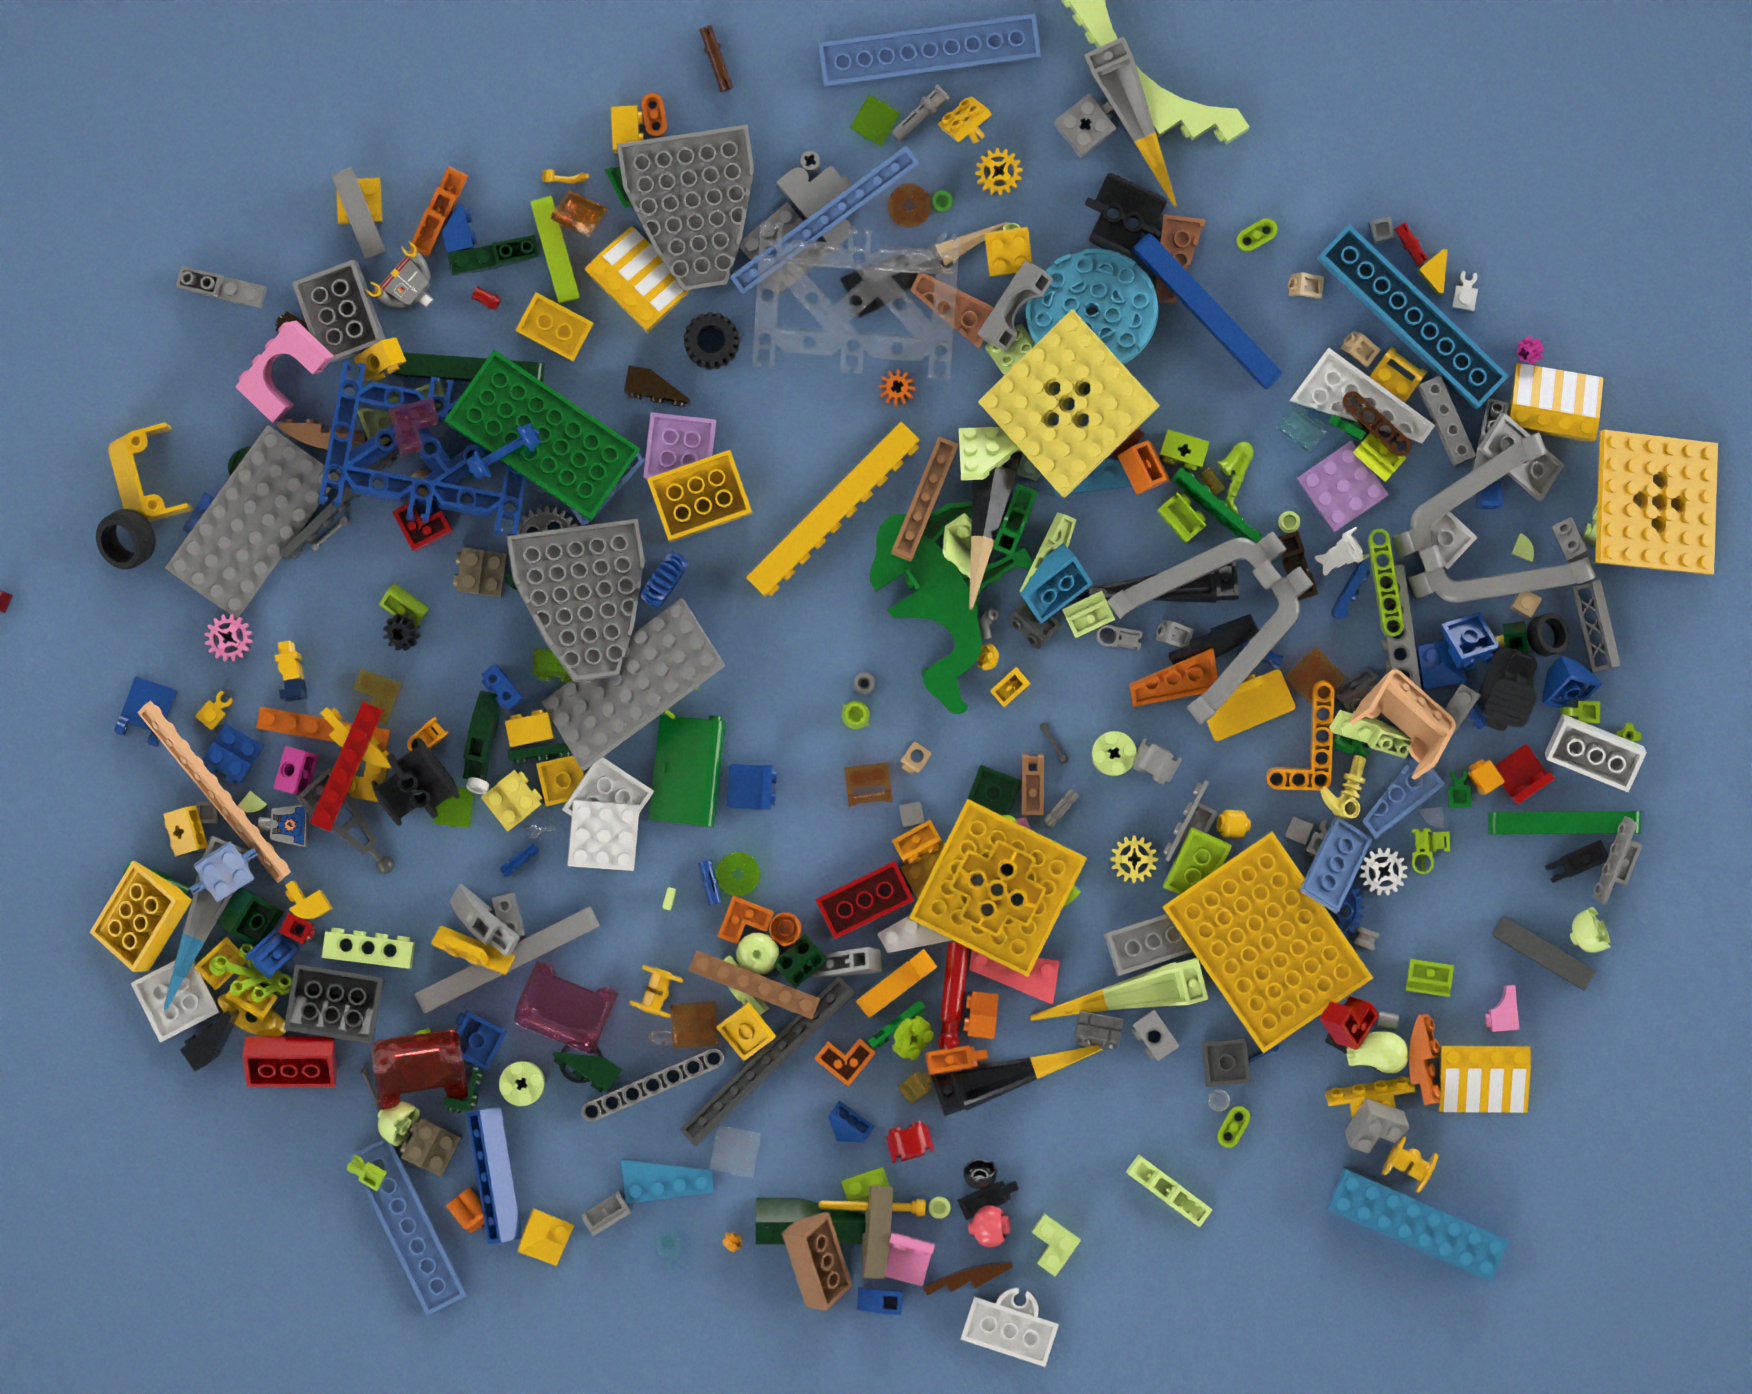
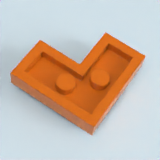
(741, 913)

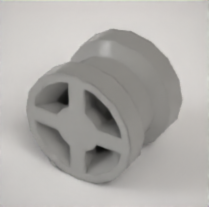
(1366, 938)

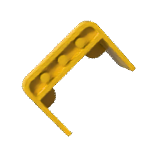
(127, 476)

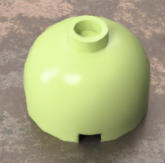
(1589, 932)
(757, 953)
(396, 1122)

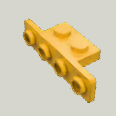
(471, 950)
(1379, 1091)

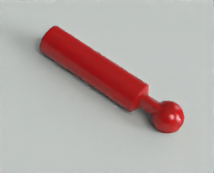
(953, 994)

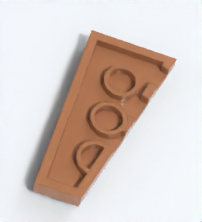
(1179, 238)
(969, 311)

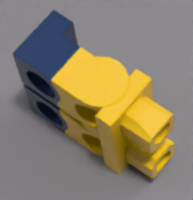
(292, 672)

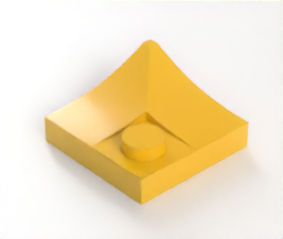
(544, 1237)

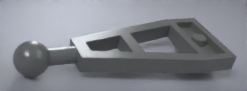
(309, 799)

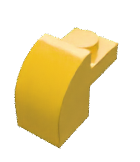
(310, 907)

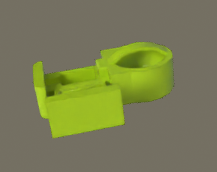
(1428, 843)

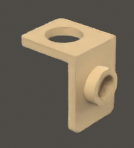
(909, 765)

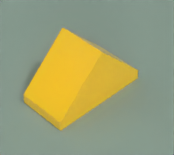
(1434, 272)
(1010, 687)

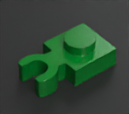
(1352, 429)
(1349, 745)
(1459, 794)

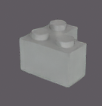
(1375, 1121)

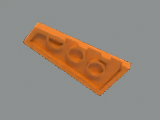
(1177, 681)

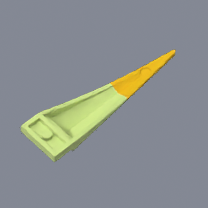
(1165, 986)

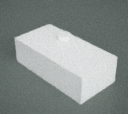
(1595, 753)

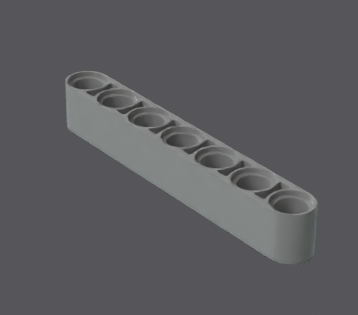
(644, 1092)

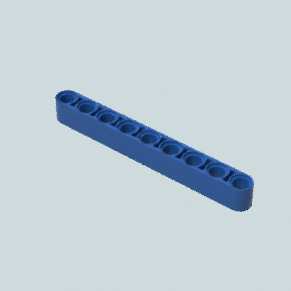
(1207, 311)

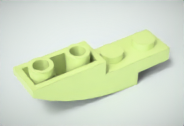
(1373, 732)

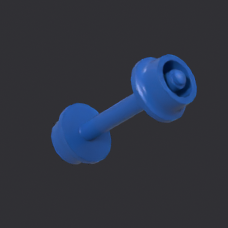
(479, 465)

